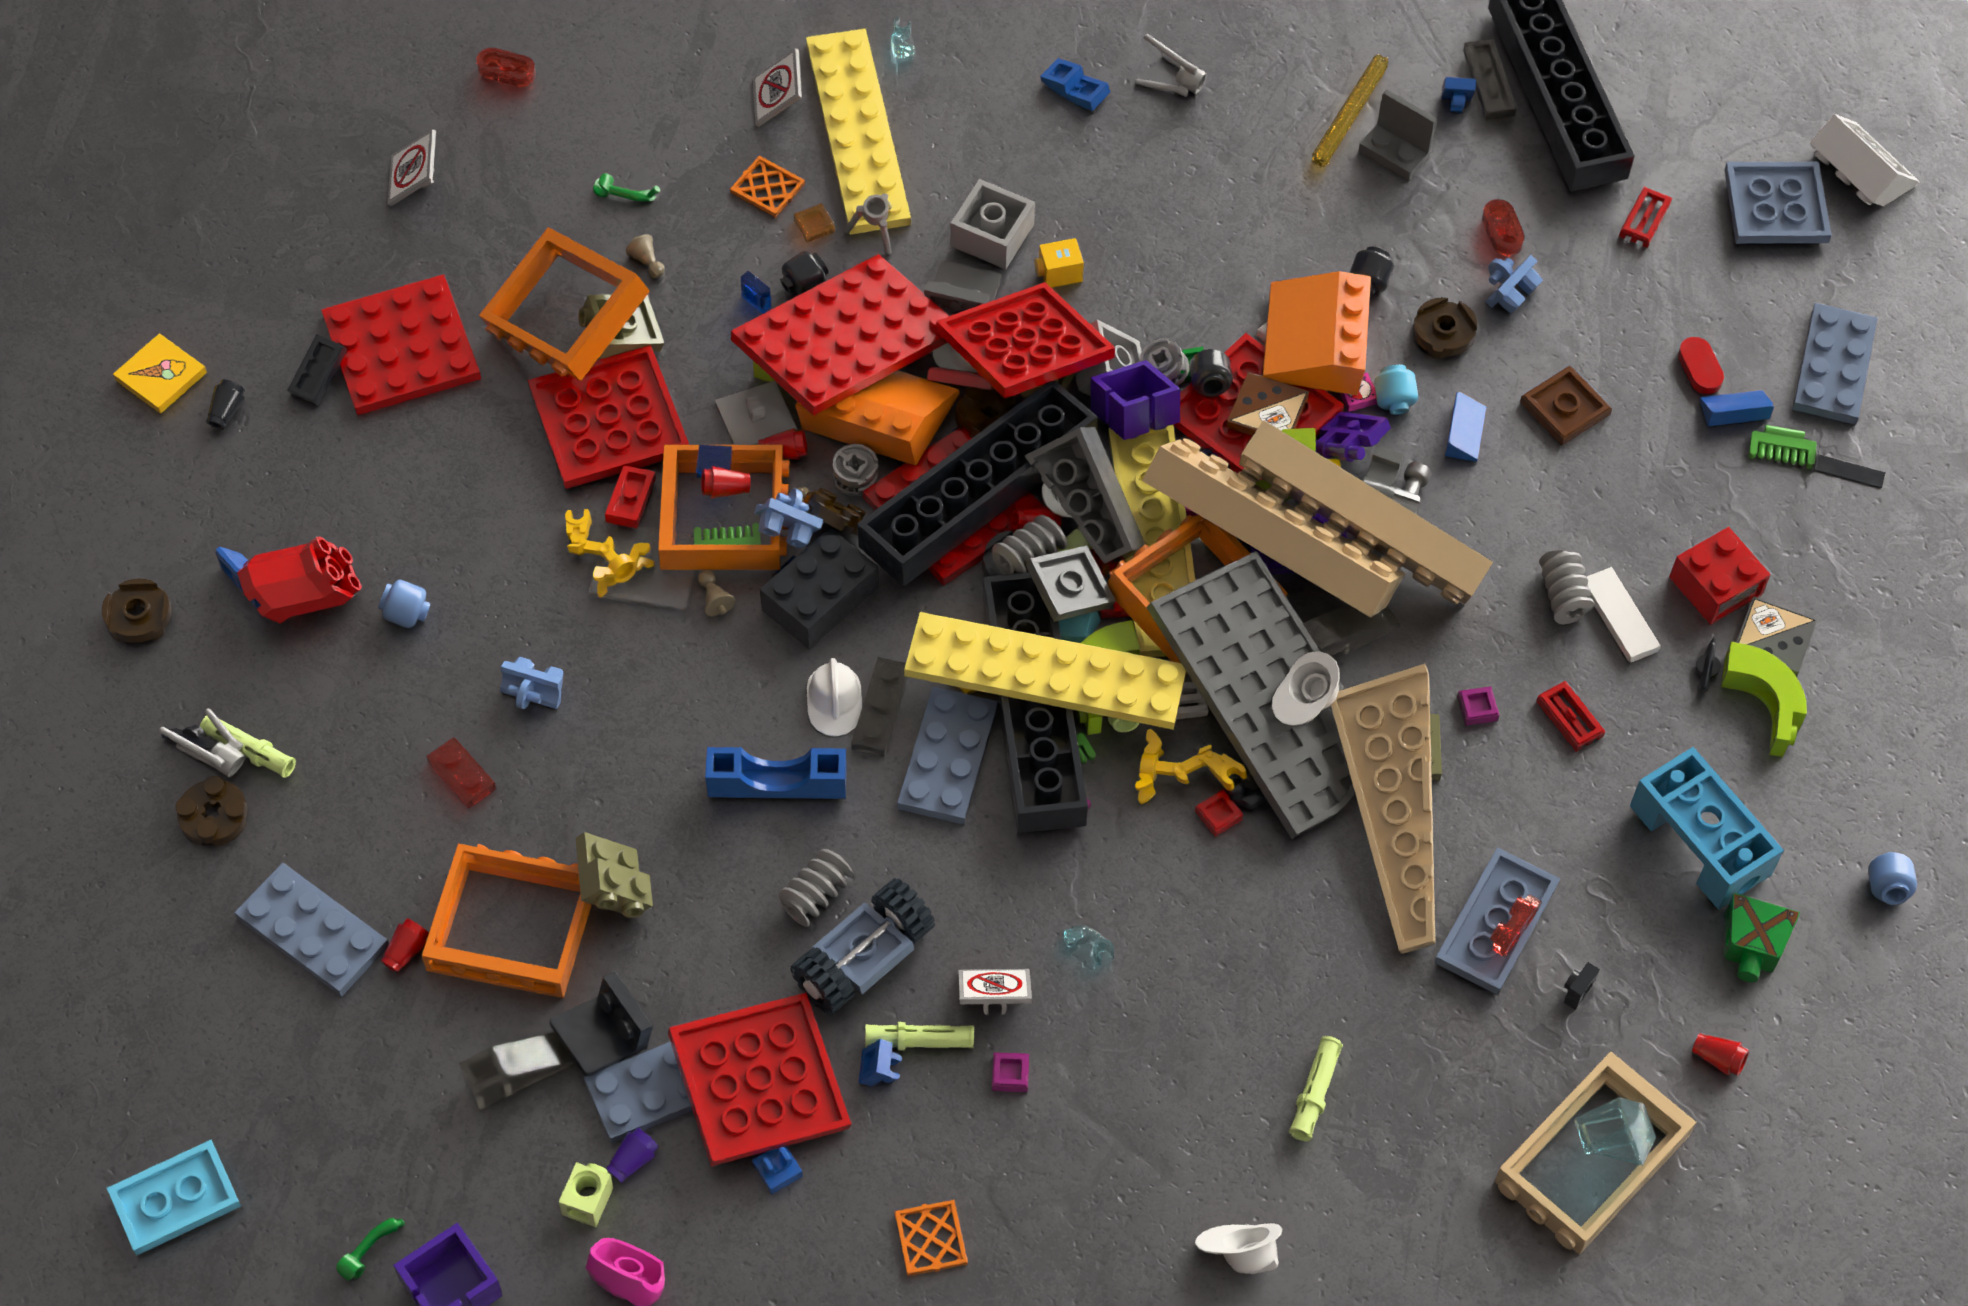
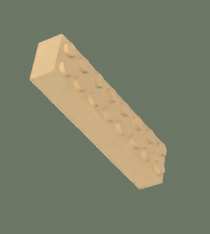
(1364, 513)
(1274, 526)

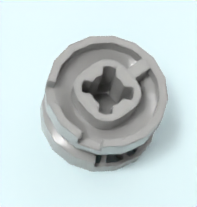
(1172, 357)
(860, 477)

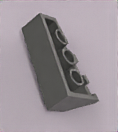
(1089, 492)

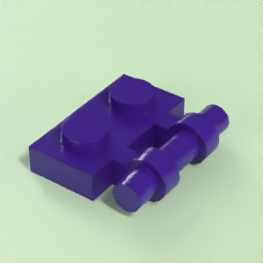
(1351, 432)

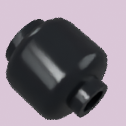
(1374, 263)
(803, 273)
(1210, 372)

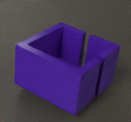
(1135, 399)
(448, 1273)

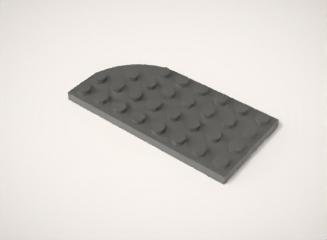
(1238, 647)

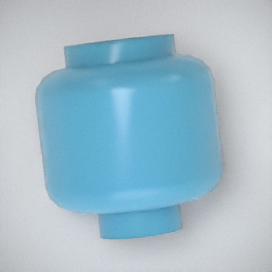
(1396, 389)

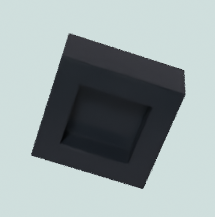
(1580, 984)

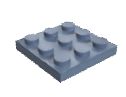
(1777, 202)

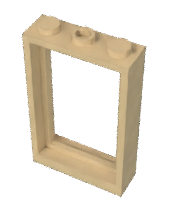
(1627, 1085)

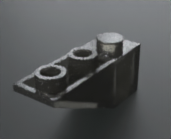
(513, 1067)

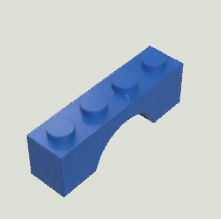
(740, 775)

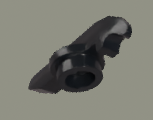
(1708, 665)
(195, 735)

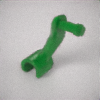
(604, 187)
(350, 1265)

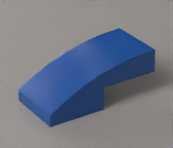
(1071, 83)

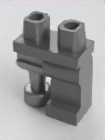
(1385, 471)

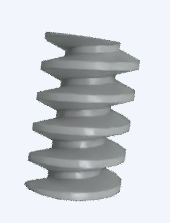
(1026, 543)
(1566, 585)
(813, 884)

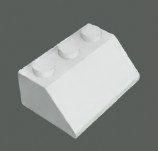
(1862, 161)

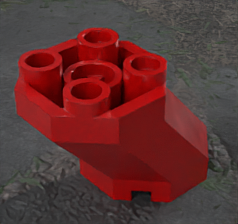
(299, 579)

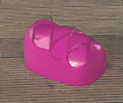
(626, 1271)

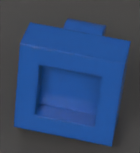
(1458, 91)
(876, 1063)
(777, 1169)

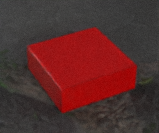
(1219, 813)

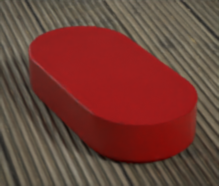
(1701, 365)

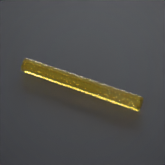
(1350, 110)

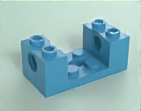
(1734, 851)

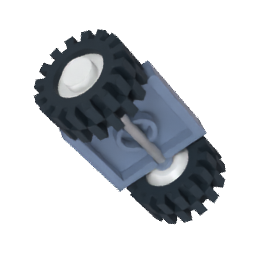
(863, 947)

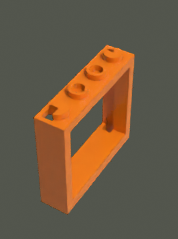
(601, 329)
(1219, 541)
(719, 557)
(493, 969)

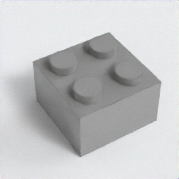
(992, 224)

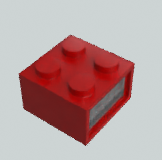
(1719, 575)

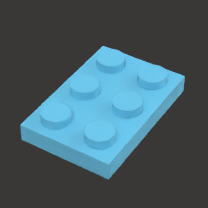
(173, 1197)

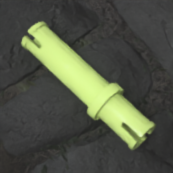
(259, 751)
(921, 1036)
(1311, 1101)

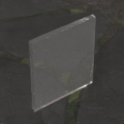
(649, 585)

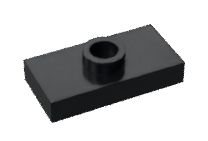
(317, 370)

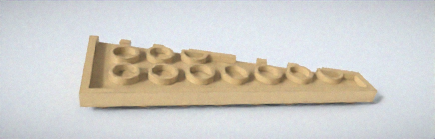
(1389, 761)

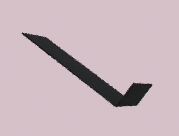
(1849, 470)

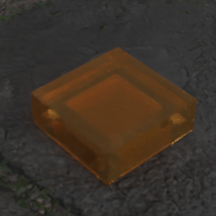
(814, 222)

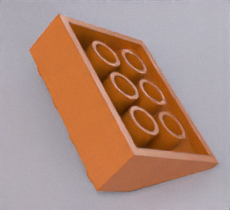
(1318, 331)
(889, 416)

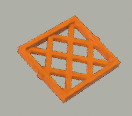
(777, 170)
(936, 1265)

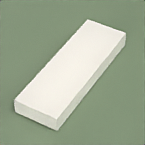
(1621, 616)

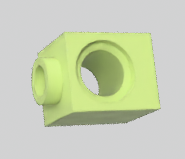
(586, 1208)

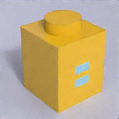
(1060, 263)

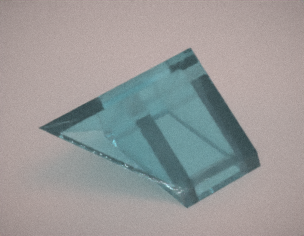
(1617, 1131)

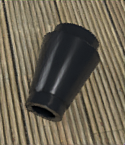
(224, 403)

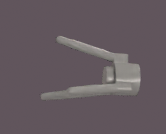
(1189, 76)
(876, 213)
(223, 757)

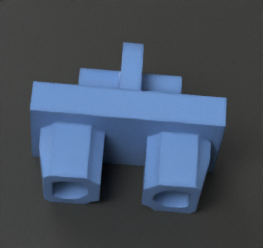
(1523, 275)
(790, 513)
(531, 685)

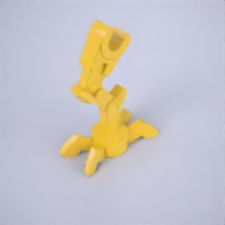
(620, 567)
(1219, 765)

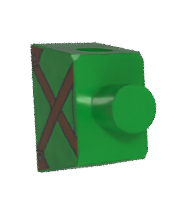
(1756, 935)

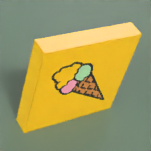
(160, 373)

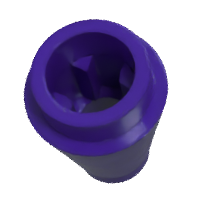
(632, 1154)

